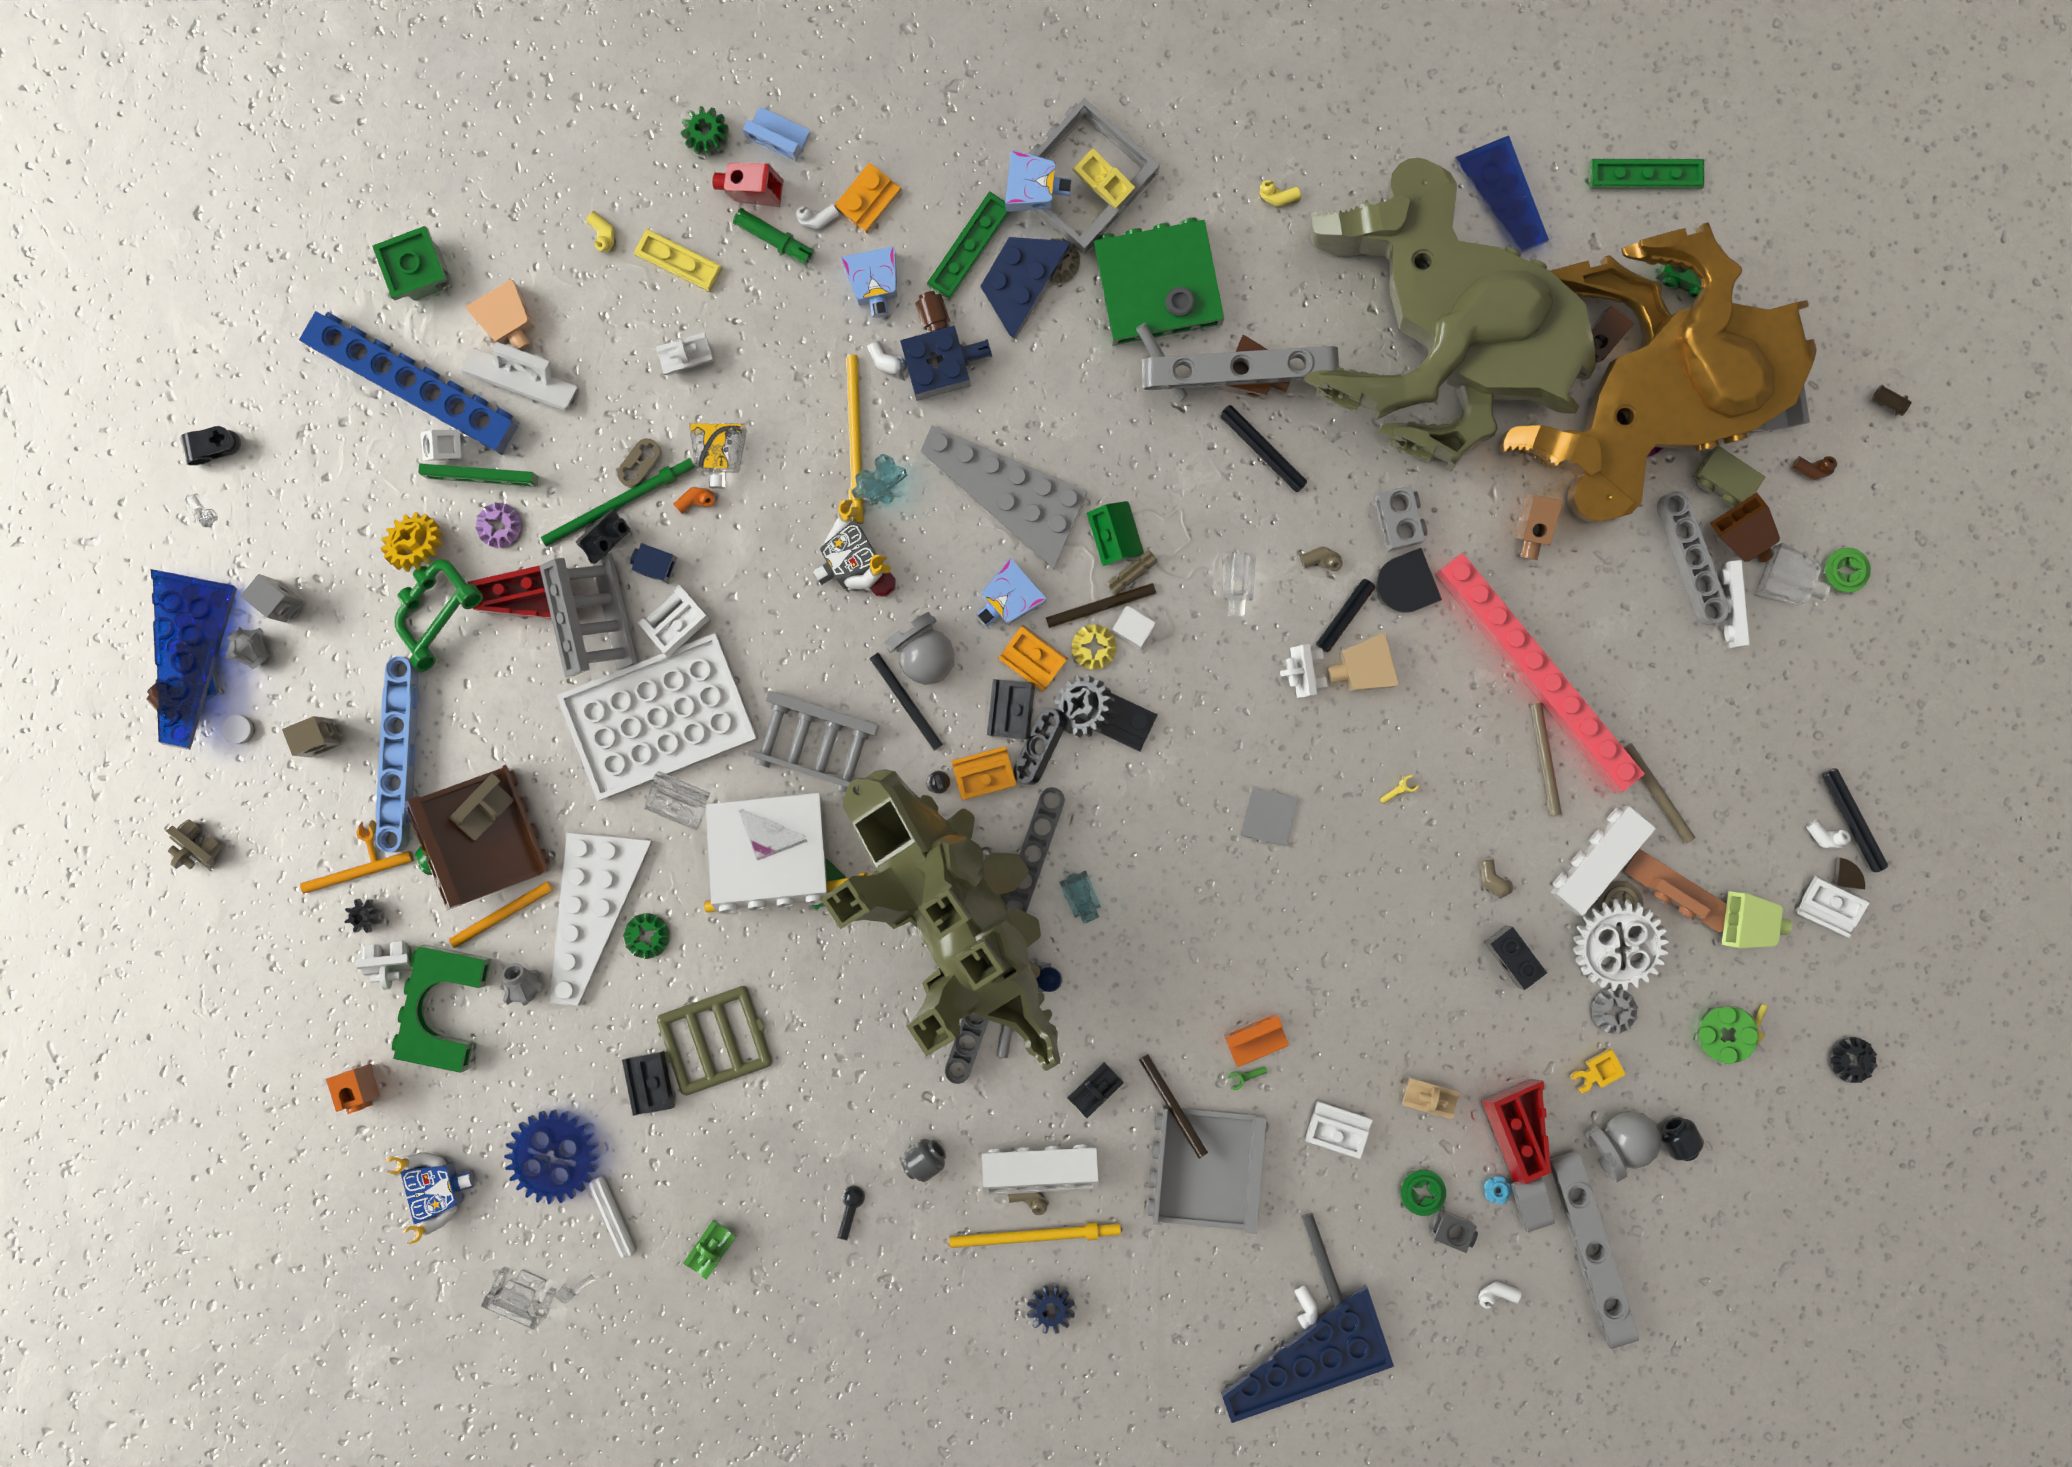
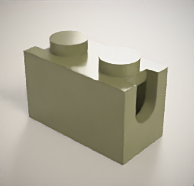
(1727, 477)

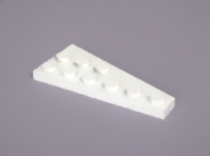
(592, 896)

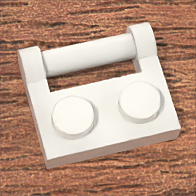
(678, 625)

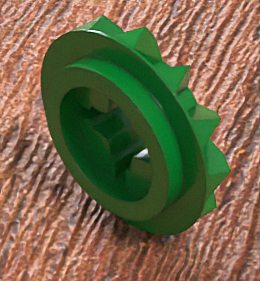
(650, 923)
(1427, 1205)

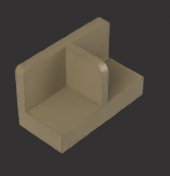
(481, 808)

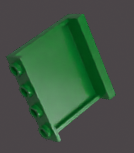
(1145, 266)

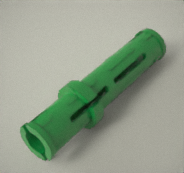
(783, 242)

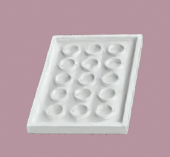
(656, 717)

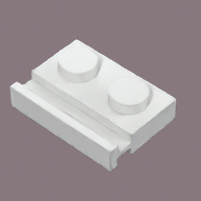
(1832, 906)
(1338, 1129)

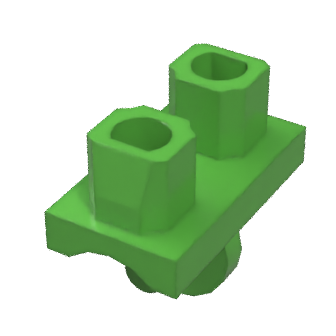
(710, 1249)

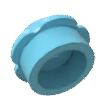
(1490, 1190)

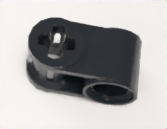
(205, 445)

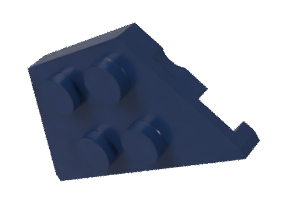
(1021, 278)

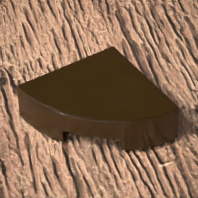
(1848, 874)

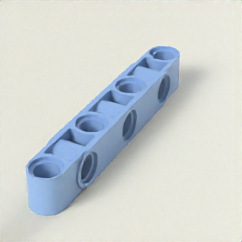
(396, 754)

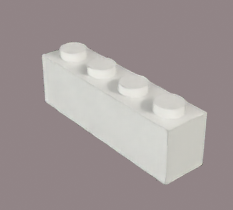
(1602, 860)
(1039, 1170)

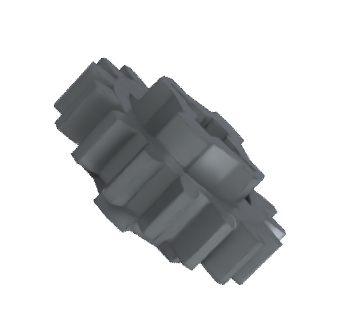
(1096, 707)

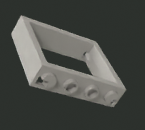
(1059, 133)

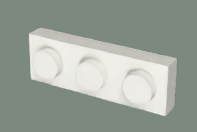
(1737, 627)

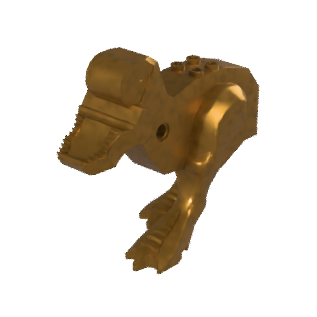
(1692, 382)

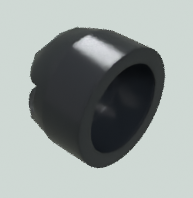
(944, 779)

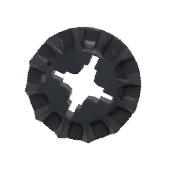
(1840, 1060)

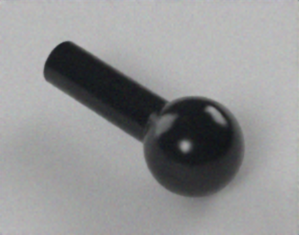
(852, 1198)

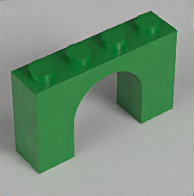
(416, 1039)

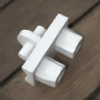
(684, 353)
(1301, 670)
(385, 968)

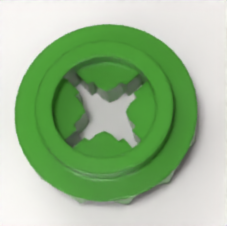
(1854, 559)

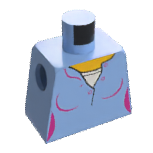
(1033, 183)
(873, 278)
(1009, 596)

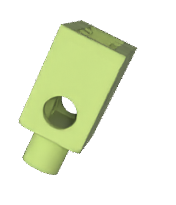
(1753, 922)

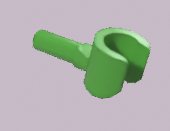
(1246, 1076)

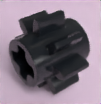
(356, 919)

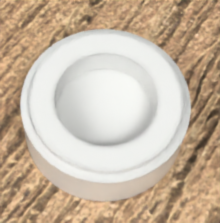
(237, 729)

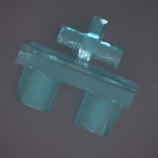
(879, 484)
(1081, 896)

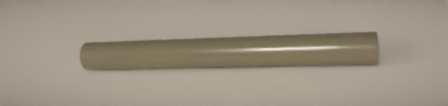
(1546, 759)
(1661, 796)

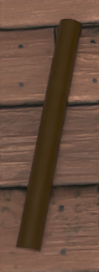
(1101, 605)
(1173, 1106)

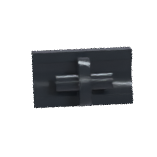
(602, 535)
(1095, 1089)

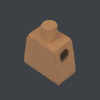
(1537, 511)

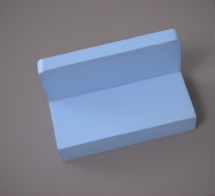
(776, 133)

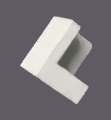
(1133, 627)

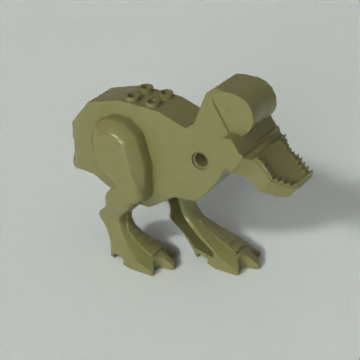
(1480, 310)

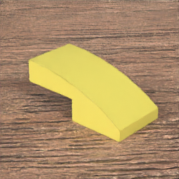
(1102, 178)

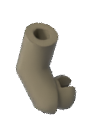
(1322, 556)
(1492, 881)
(1035, 1201)

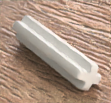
(612, 1217)

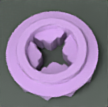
(503, 537)

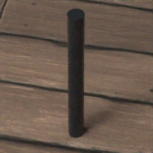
(906, 701)

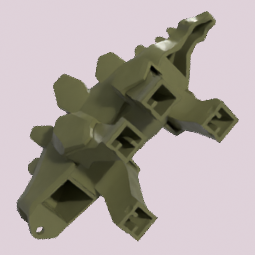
(954, 898)

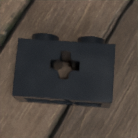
(1515, 957)

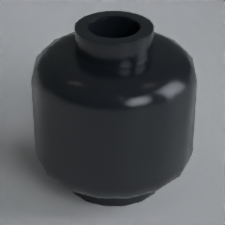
(1682, 1139)

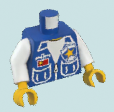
(431, 1190)

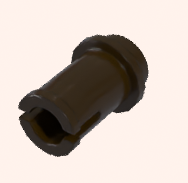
(1891, 400)

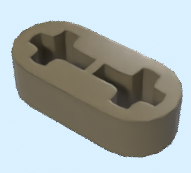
(634, 458)

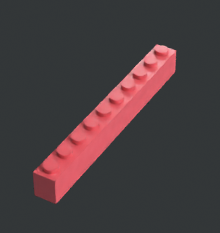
(1539, 673)

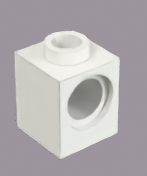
(441, 445)

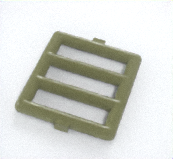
(716, 1003)

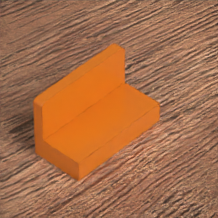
(1256, 1040)

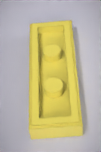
(678, 260)

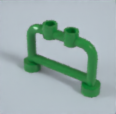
(466, 595)

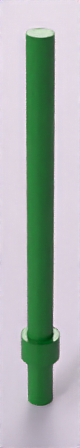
(666, 476)

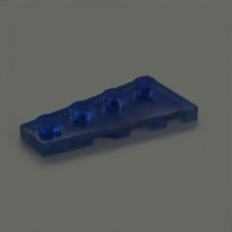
(1502, 185)

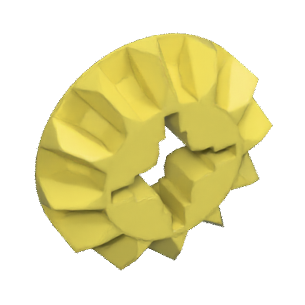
(1084, 656)

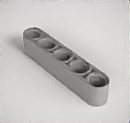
(1704, 567)

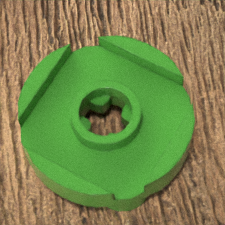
(1728, 1051)

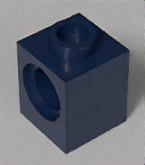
(653, 563)

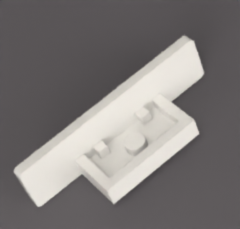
(519, 373)

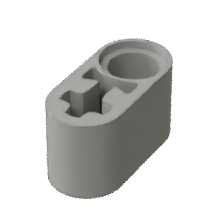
(1533, 1204)

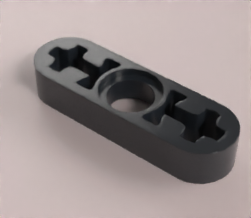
(1041, 724)

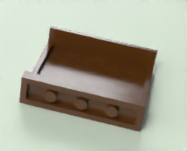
(470, 868)

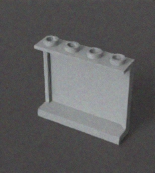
(1218, 1187)

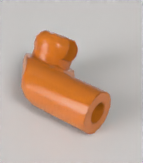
(695, 496)

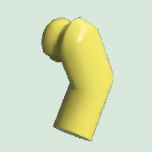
(1277, 197)
(605, 232)

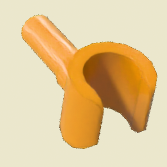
(367, 836)

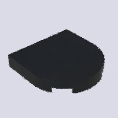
(1407, 583)

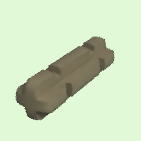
(1132, 572)

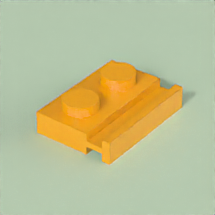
(867, 197)
(1033, 658)
(983, 773)

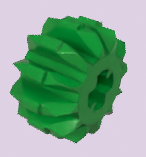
(715, 133)

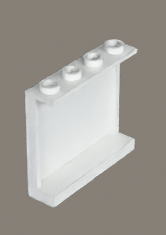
(779, 879)

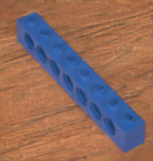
(319, 336)

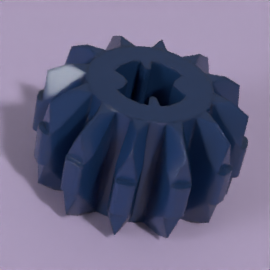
(1040, 1305)

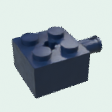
(953, 359)

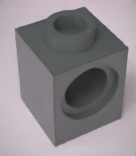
(1442, 1226)

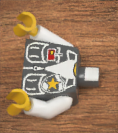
(849, 553)

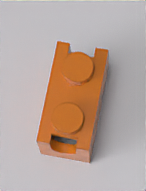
(353, 1089)

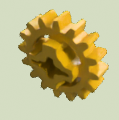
(411, 541)

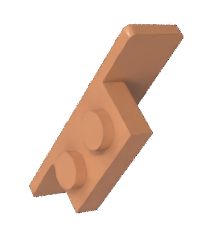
(1676, 889)

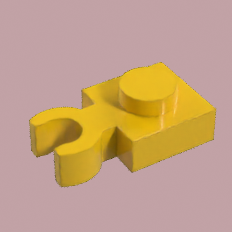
(1601, 1069)

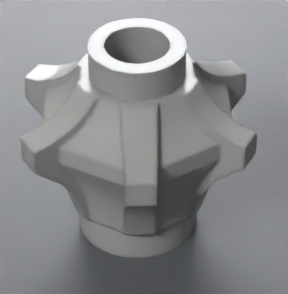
(247, 647)
(520, 984)

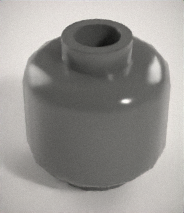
(924, 1160)

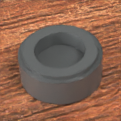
(1179, 302)

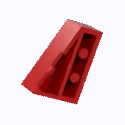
(514, 594)
(1520, 1130)

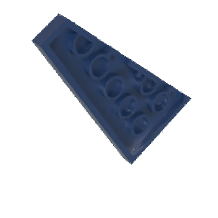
(1329, 1353)

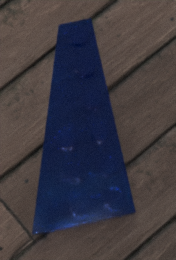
(187, 640)

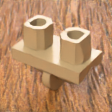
(1430, 1098)

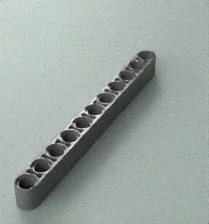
(977, 1030)

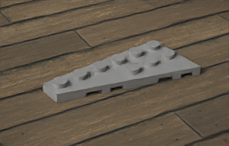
(1020, 497)

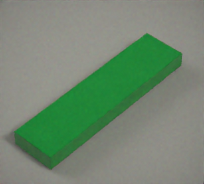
(1646, 173)
(969, 246)
(478, 475)

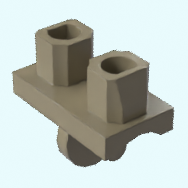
(183, 837)

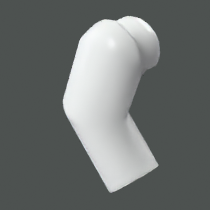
(1828, 839)
(1492, 1293)

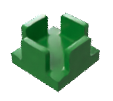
(411, 264)

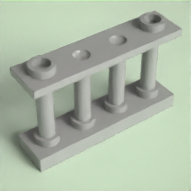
(565, 620)
(807, 714)

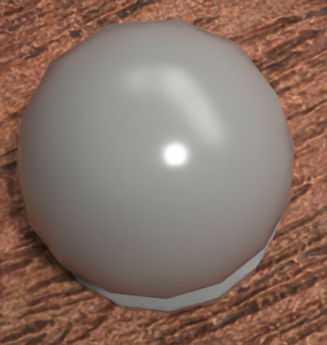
(923, 652)
(1627, 1142)

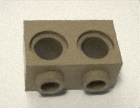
(312, 736)

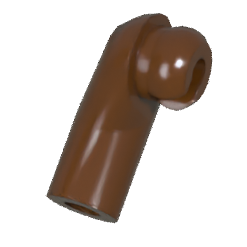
(1816, 469)

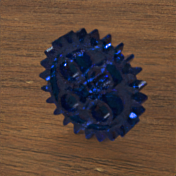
(545, 1182)

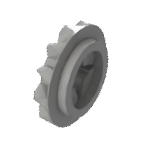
(1604, 1002)

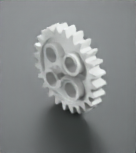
(1646, 941)

